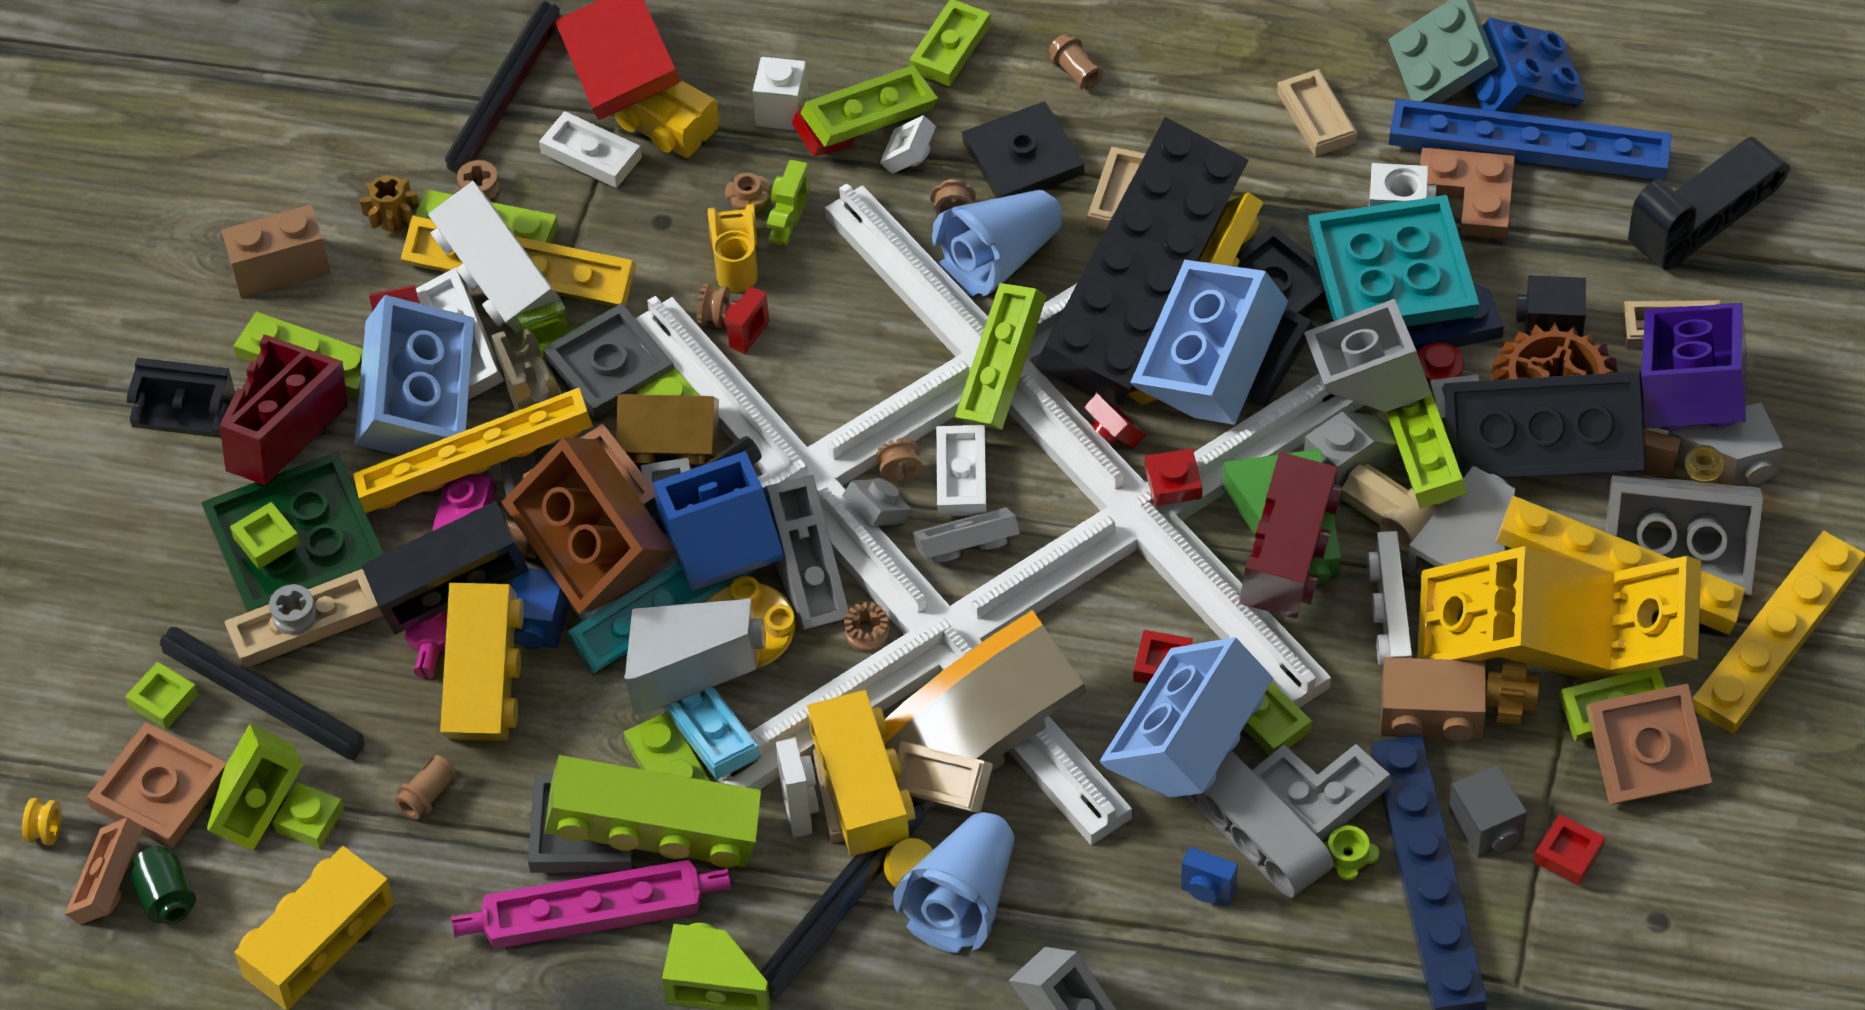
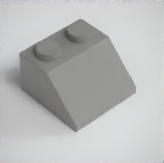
(1369, 358)

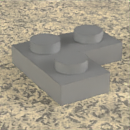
(1331, 796)

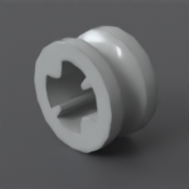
(287, 598)

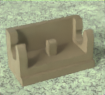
(525, 371)

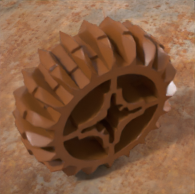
(1552, 355)

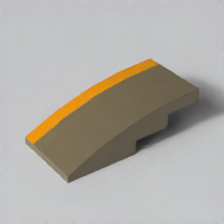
(989, 697)

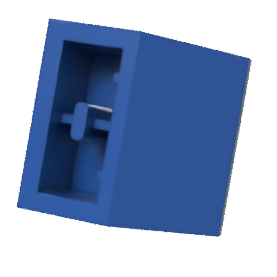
(717, 521)

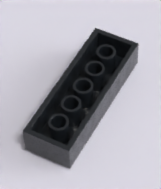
(1132, 270)

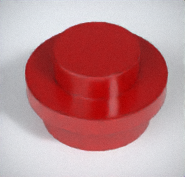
(1441, 361)

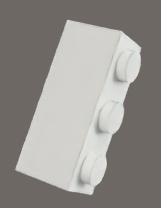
(490, 256)

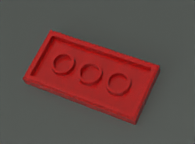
(617, 54)

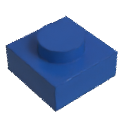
(1209, 877)

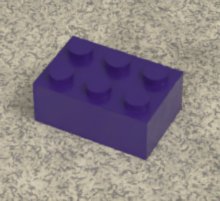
(1694, 366)

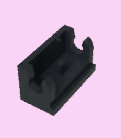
(179, 397)

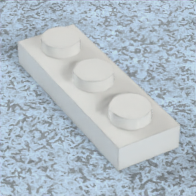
(452, 294)
(1389, 603)

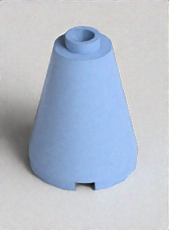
(994, 237)
(958, 885)

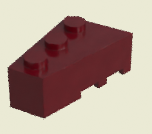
(280, 408)
(1290, 536)

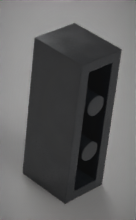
(416, 577)

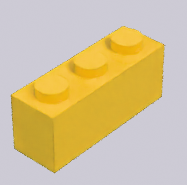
(480, 662)
(860, 772)
(314, 927)

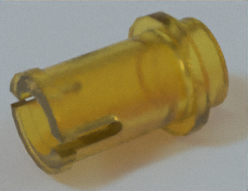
(1704, 464)

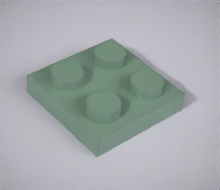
(1443, 52)

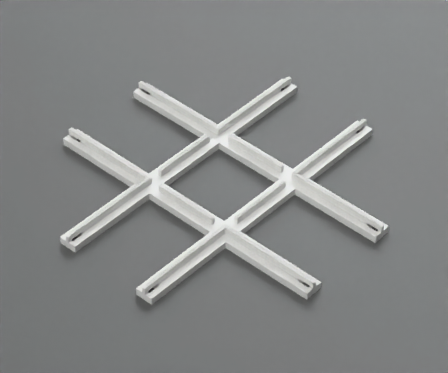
(931, 627)

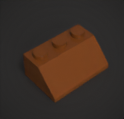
(587, 524)

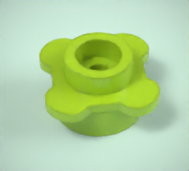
(1353, 839)

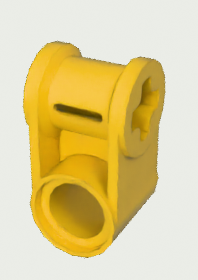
(734, 247)

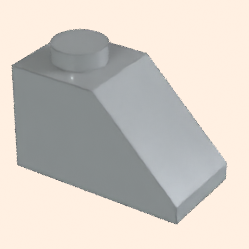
(1353, 440)
(1748, 448)
(1059, 982)

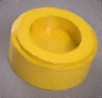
(903, 858)

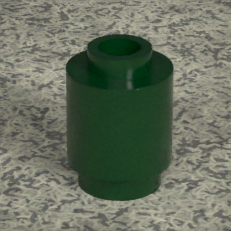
(162, 885)

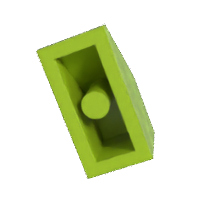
(253, 786)
(711, 971)

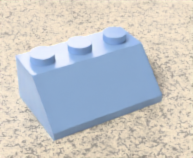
(1210, 340)
(413, 376)
(1189, 717)

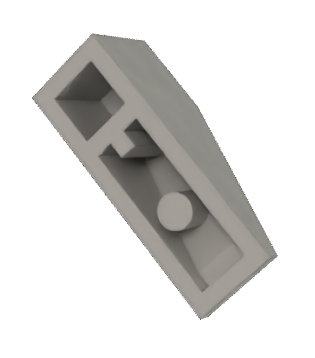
(809, 560)

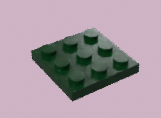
(323, 512)

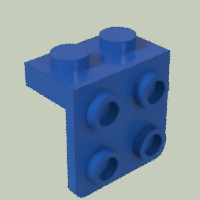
(1528, 63)

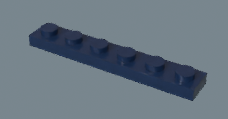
(1429, 877)

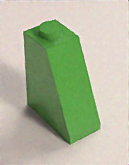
(1247, 486)

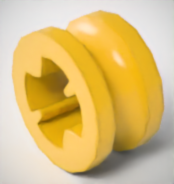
(41, 821)

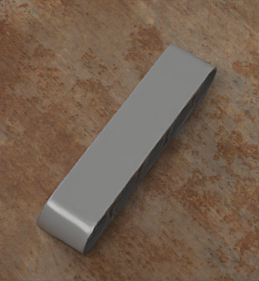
(1263, 828)

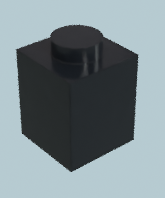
(1553, 301)

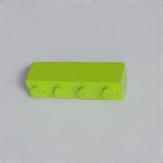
(652, 812)

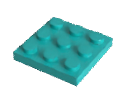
(1395, 253)

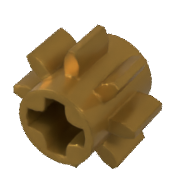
(389, 203)
(1512, 692)

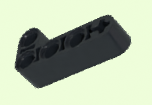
(1677, 223)

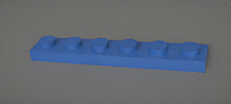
(1532, 138)

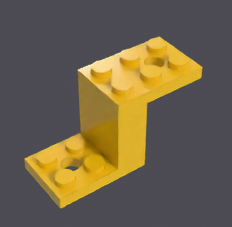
(1561, 613)

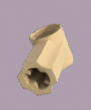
(1386, 503)

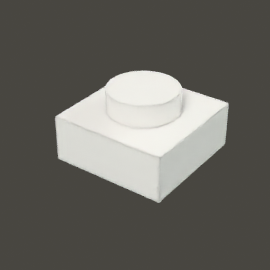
(908, 145)

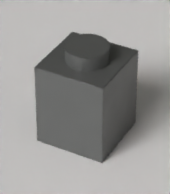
(1488, 811)

